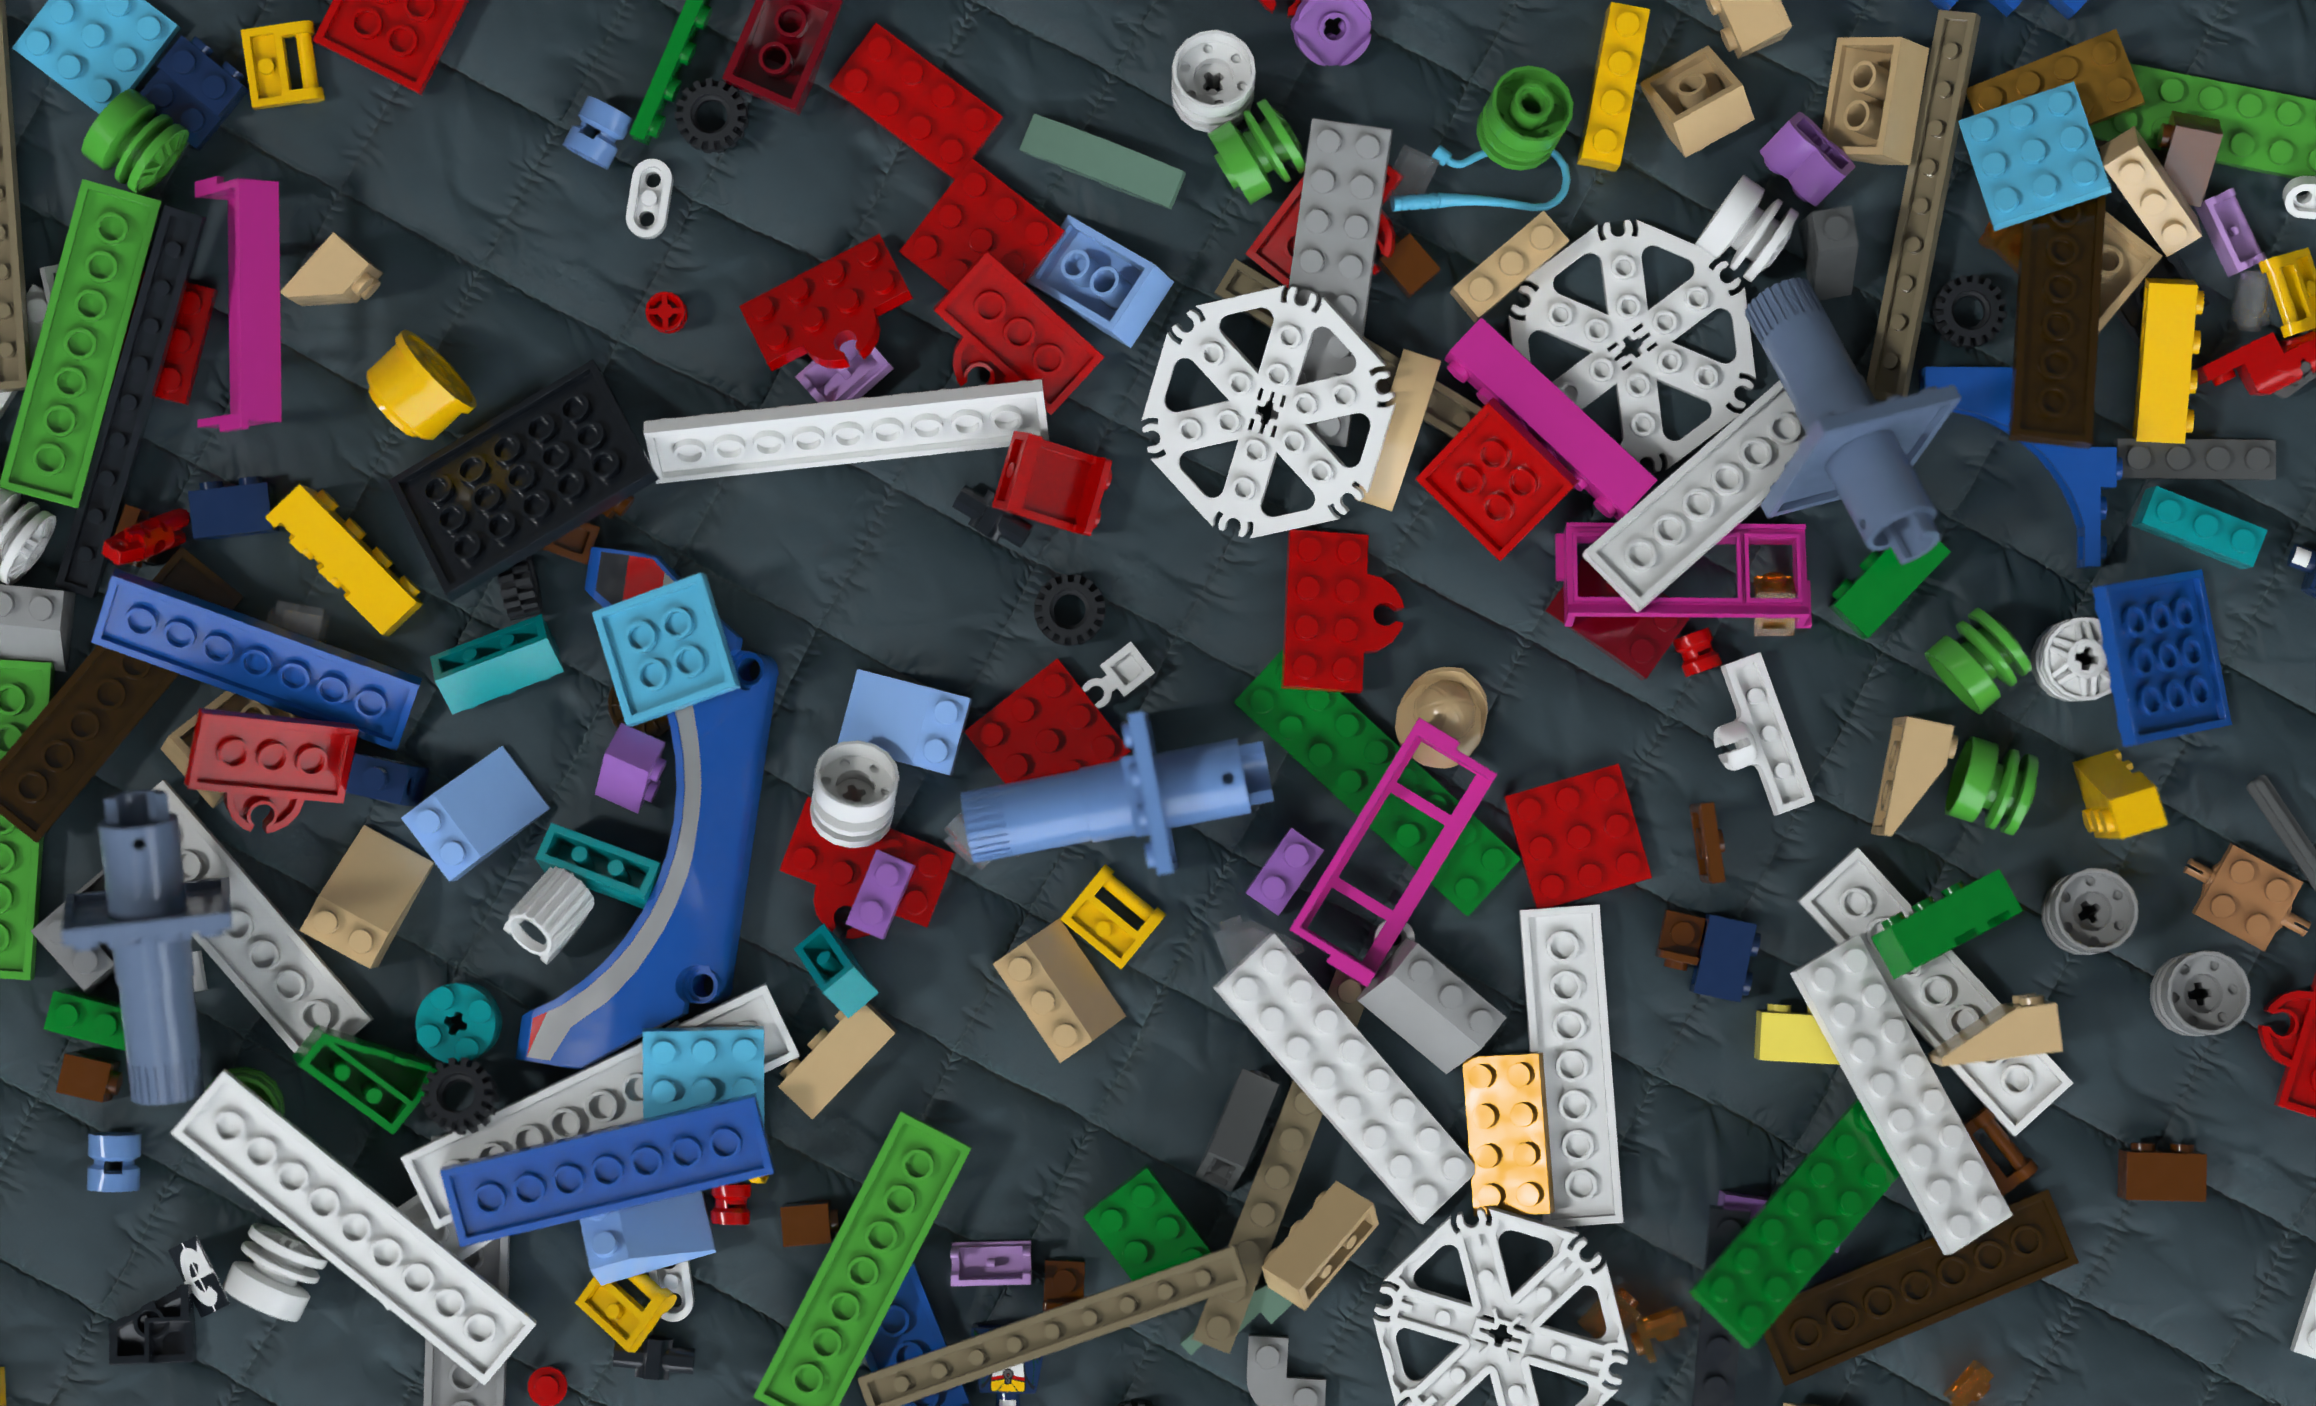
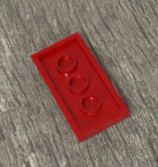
(915, 101)

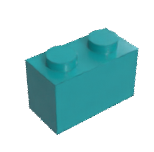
(836, 971)

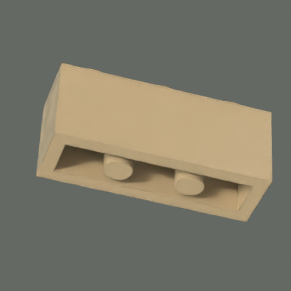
(2150, 191)
(1509, 266)
(835, 1059)
(1319, 1245)

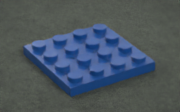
(2162, 657)

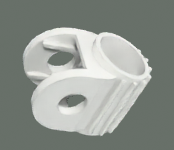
(557, 907)

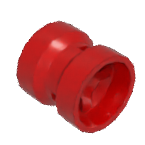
(1697, 652)
(732, 1194)

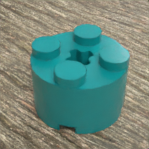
(437, 1031)

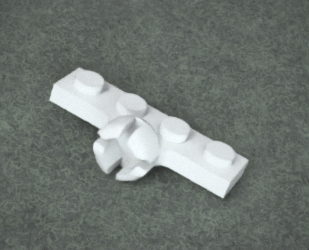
(1761, 735)

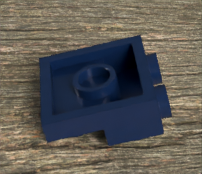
(195, 89)

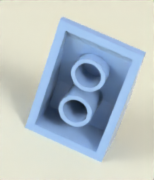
(1102, 282)
(906, 720)
(476, 814)
(647, 1237)

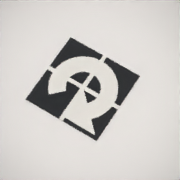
(198, 1272)

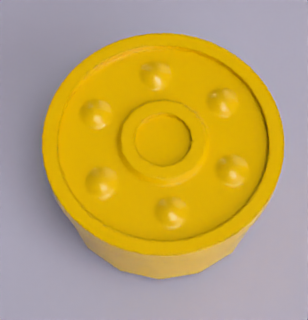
(418, 388)

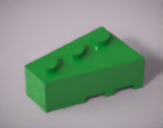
(1945, 923)
(366, 1074)

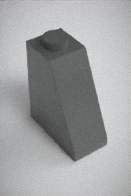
(1830, 251)
(1237, 1129)

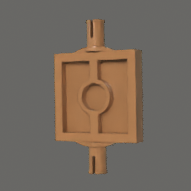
(2247, 897)

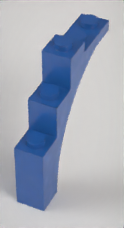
(2077, 471)

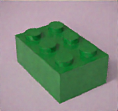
(1145, 1226)

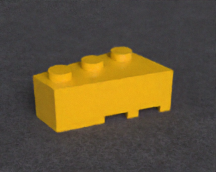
(2117, 799)

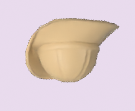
(1449, 701)

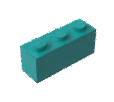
(2199, 527)
(496, 664)
(599, 865)

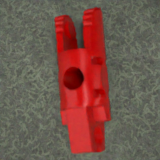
(147, 537)

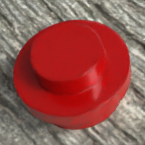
(547, 1386)

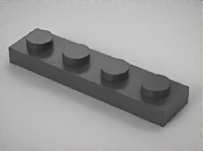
(2198, 459)

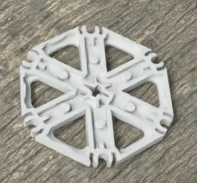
(1663, 323)
(1303, 405)
(1491, 1295)

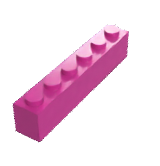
(1551, 417)

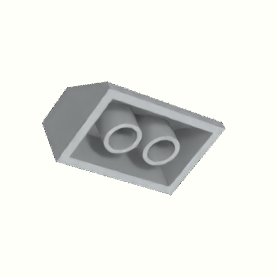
(36, 625)
(1430, 1007)

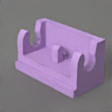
(2230, 232)
(845, 383)
(991, 1263)

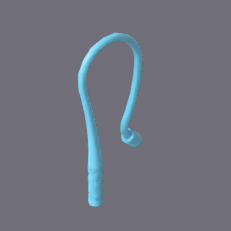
(1443, 200)

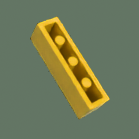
(1613, 86)
(2166, 360)

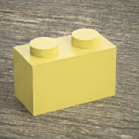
(1790, 1037)

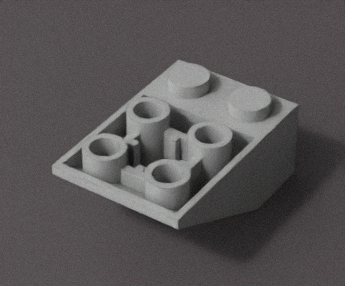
(85, 967)

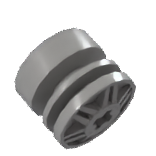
(2109, 923)
(2222, 989)

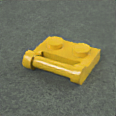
(269, 67)
(2294, 289)
(1104, 927)
(621, 1314)

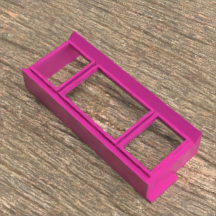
(252, 301)
(1739, 607)
(1453, 827)

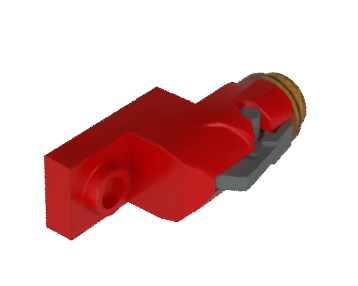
(2267, 365)

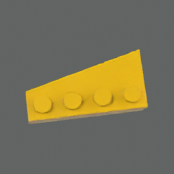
(346, 558)

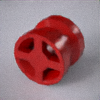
(659, 306)

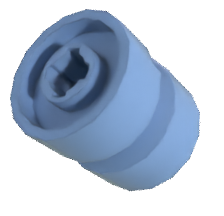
(601, 118)
(114, 1147)

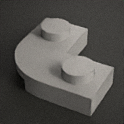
(1268, 1375)

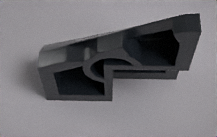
(157, 1332)

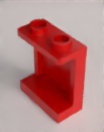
(1052, 484)

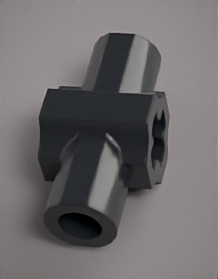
(991, 521)
(656, 1358)

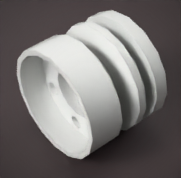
(1212, 61)
(1747, 229)
(22, 535)
(2056, 666)
(854, 794)
(272, 1279)

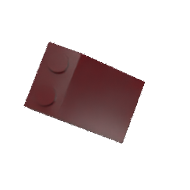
(782, 50)
(1629, 641)

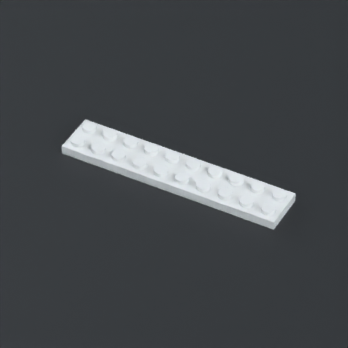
(844, 431)
(583, 1102)
(354, 1227)

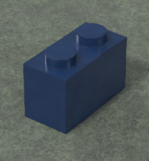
(232, 510)
(1725, 958)

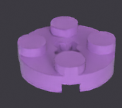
(1332, 50)

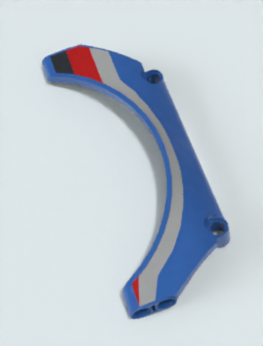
(700, 894)

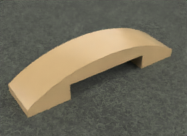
(1412, 390)

